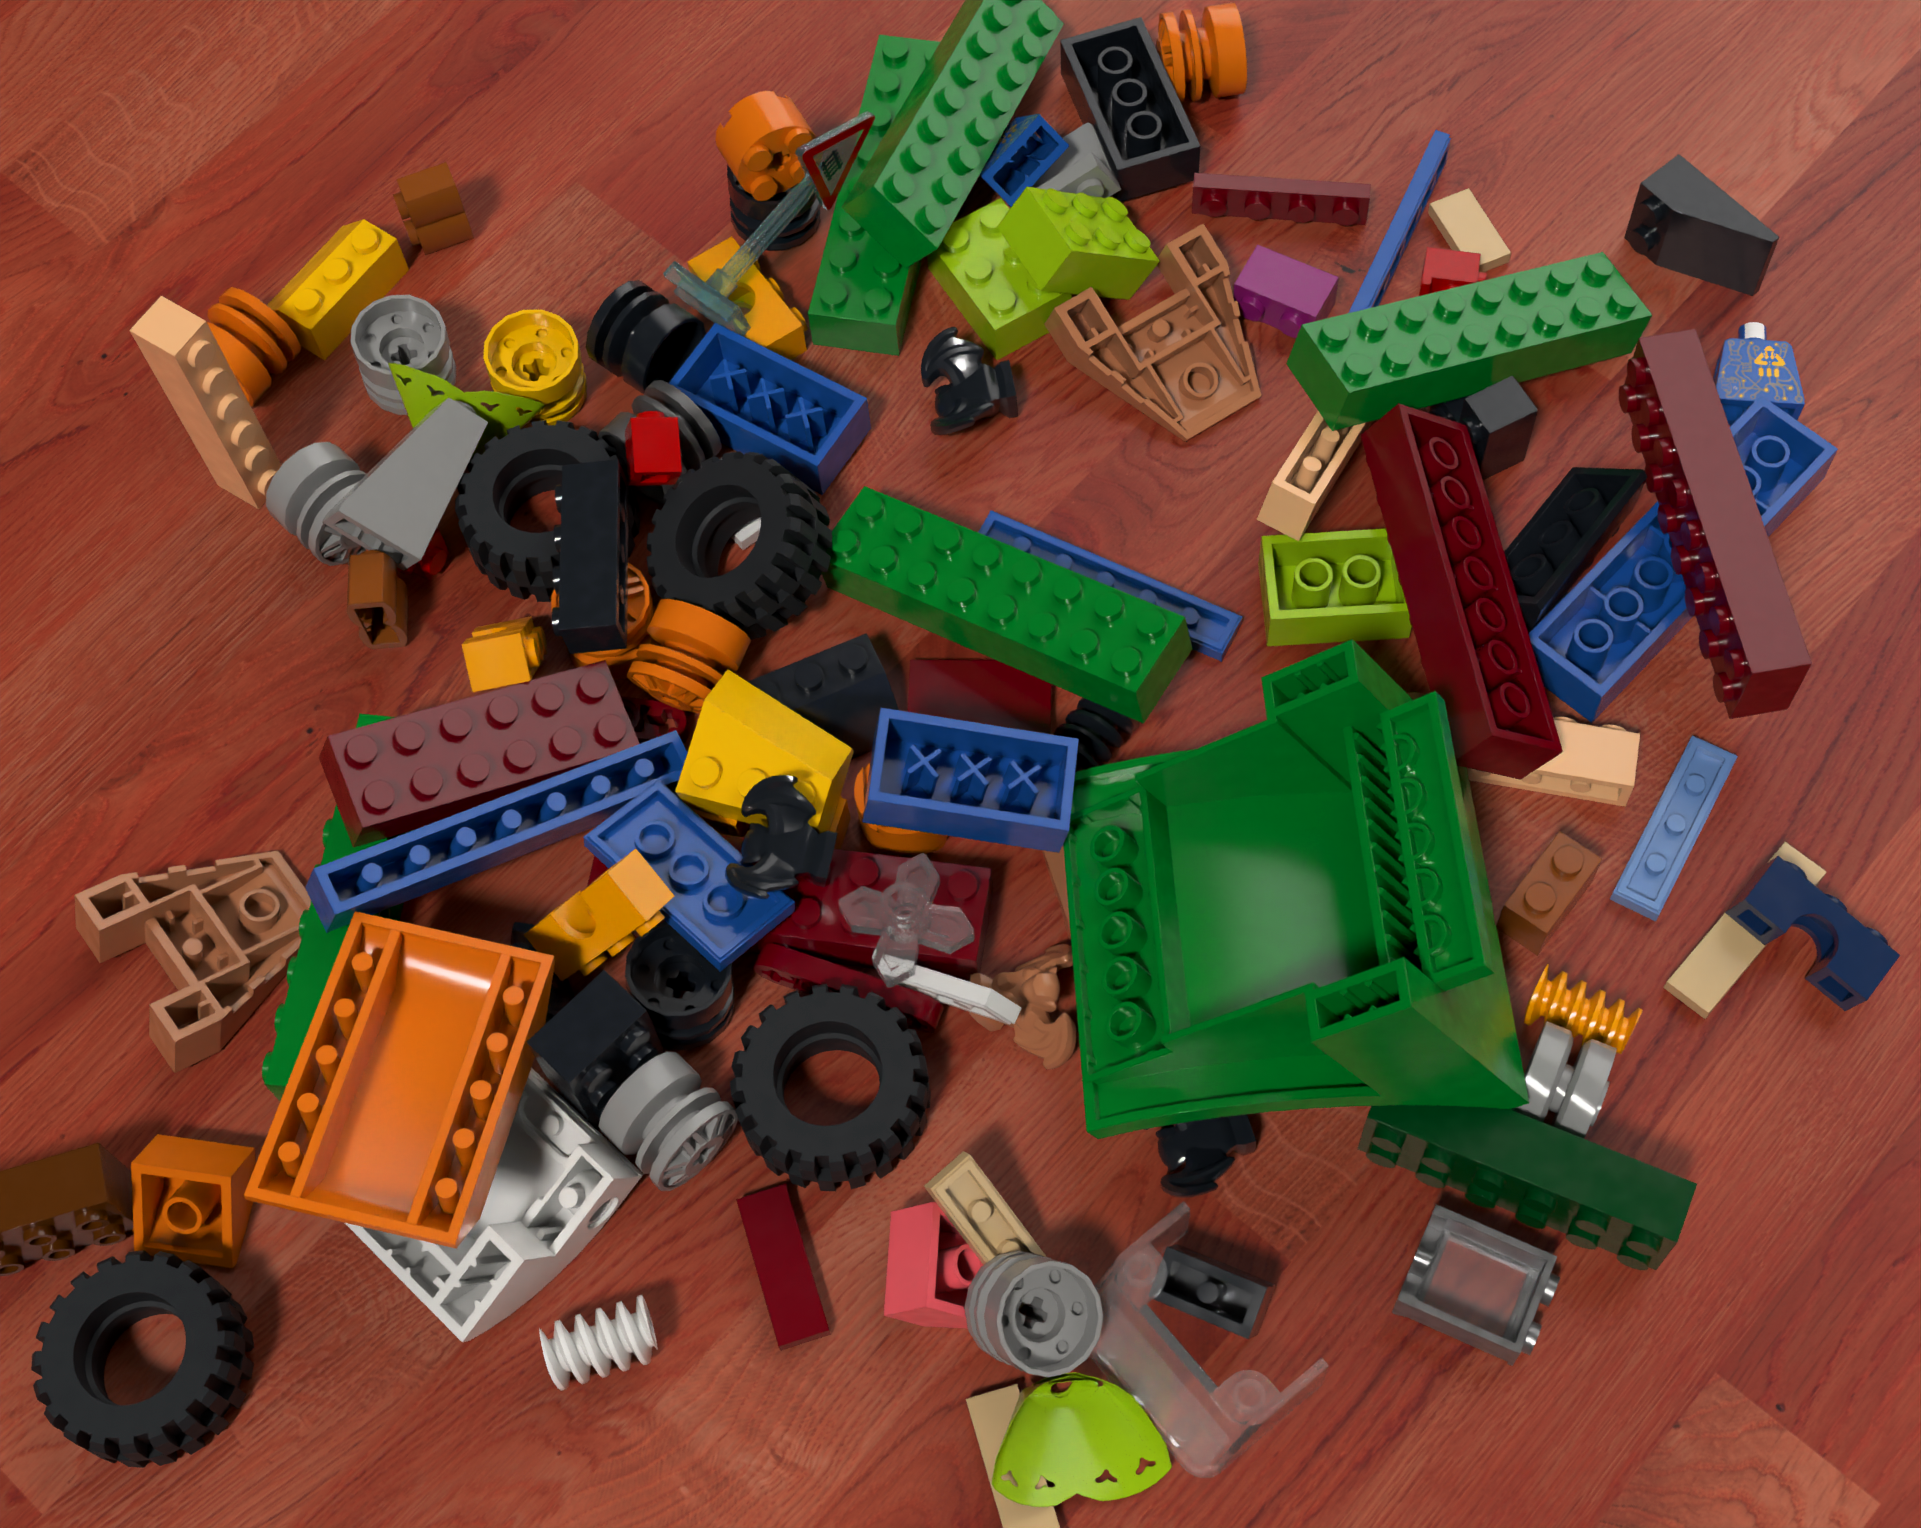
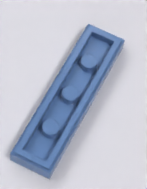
(1673, 828)

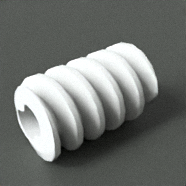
(599, 1344)

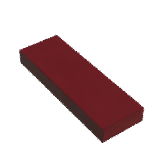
(783, 1267)

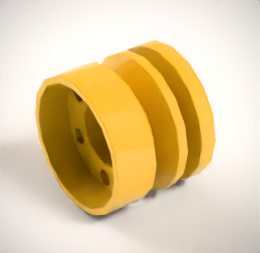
(537, 359)

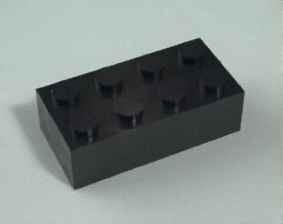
(1132, 105)

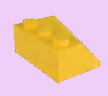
(753, 737)

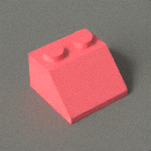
(928, 1268)

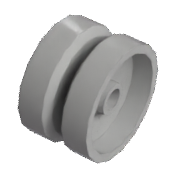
(1567, 1090)

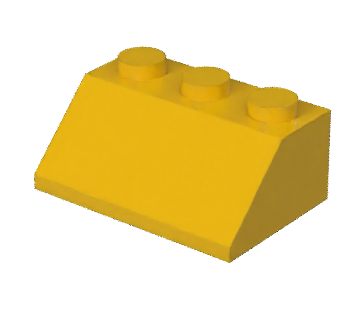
(338, 283)

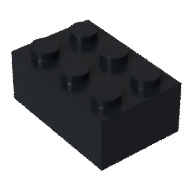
(595, 1045)

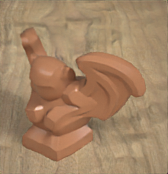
(1036, 991)

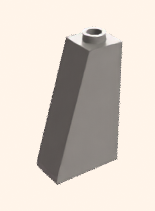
(410, 488)

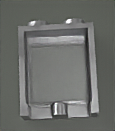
(1478, 1285)

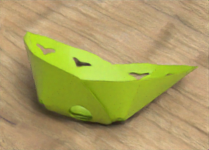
(419, 402)
(1076, 1438)

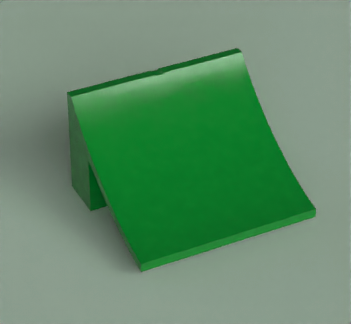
(1289, 915)

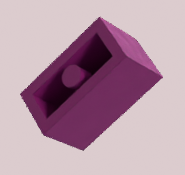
(1283, 291)

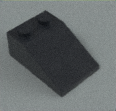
(1699, 229)

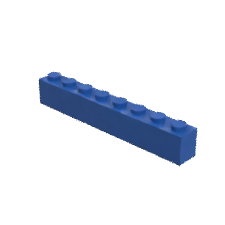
(490, 832)

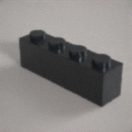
(592, 557)

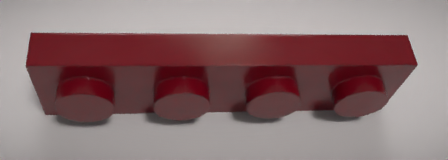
(1280, 199)

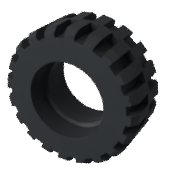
(508, 476)
(704, 516)
(820, 1025)
(92, 1321)

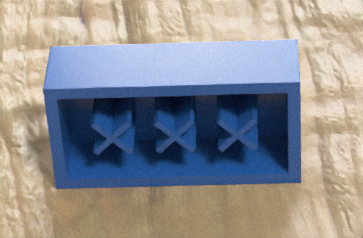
(774, 406)
(971, 780)

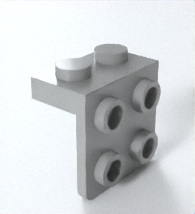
(1082, 167)

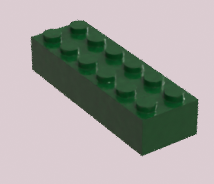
(1537, 1174)

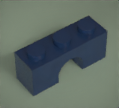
(1849, 955)

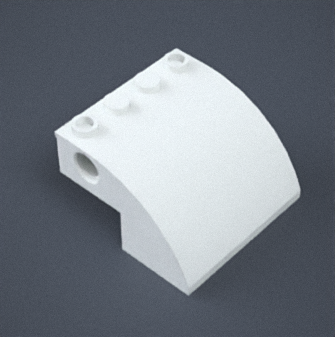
(543, 1208)

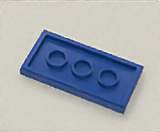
(693, 866)

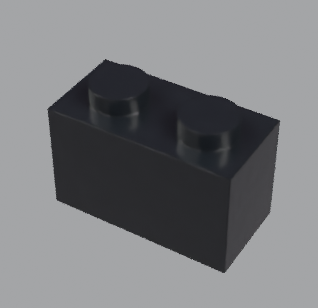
(1215, 1291)

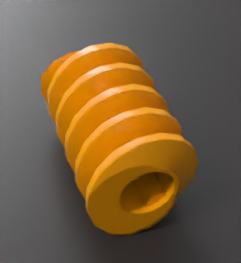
(1580, 1014)

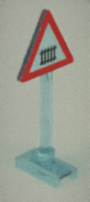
(826, 166)

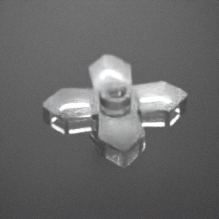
(906, 919)

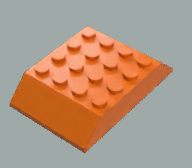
(406, 1081)

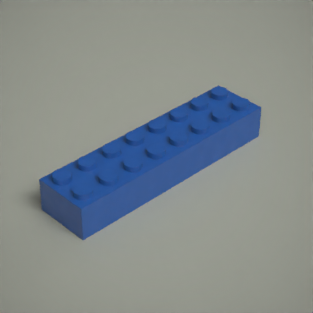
(1633, 596)

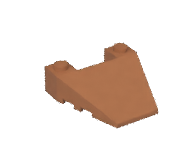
(1176, 360)
(216, 934)

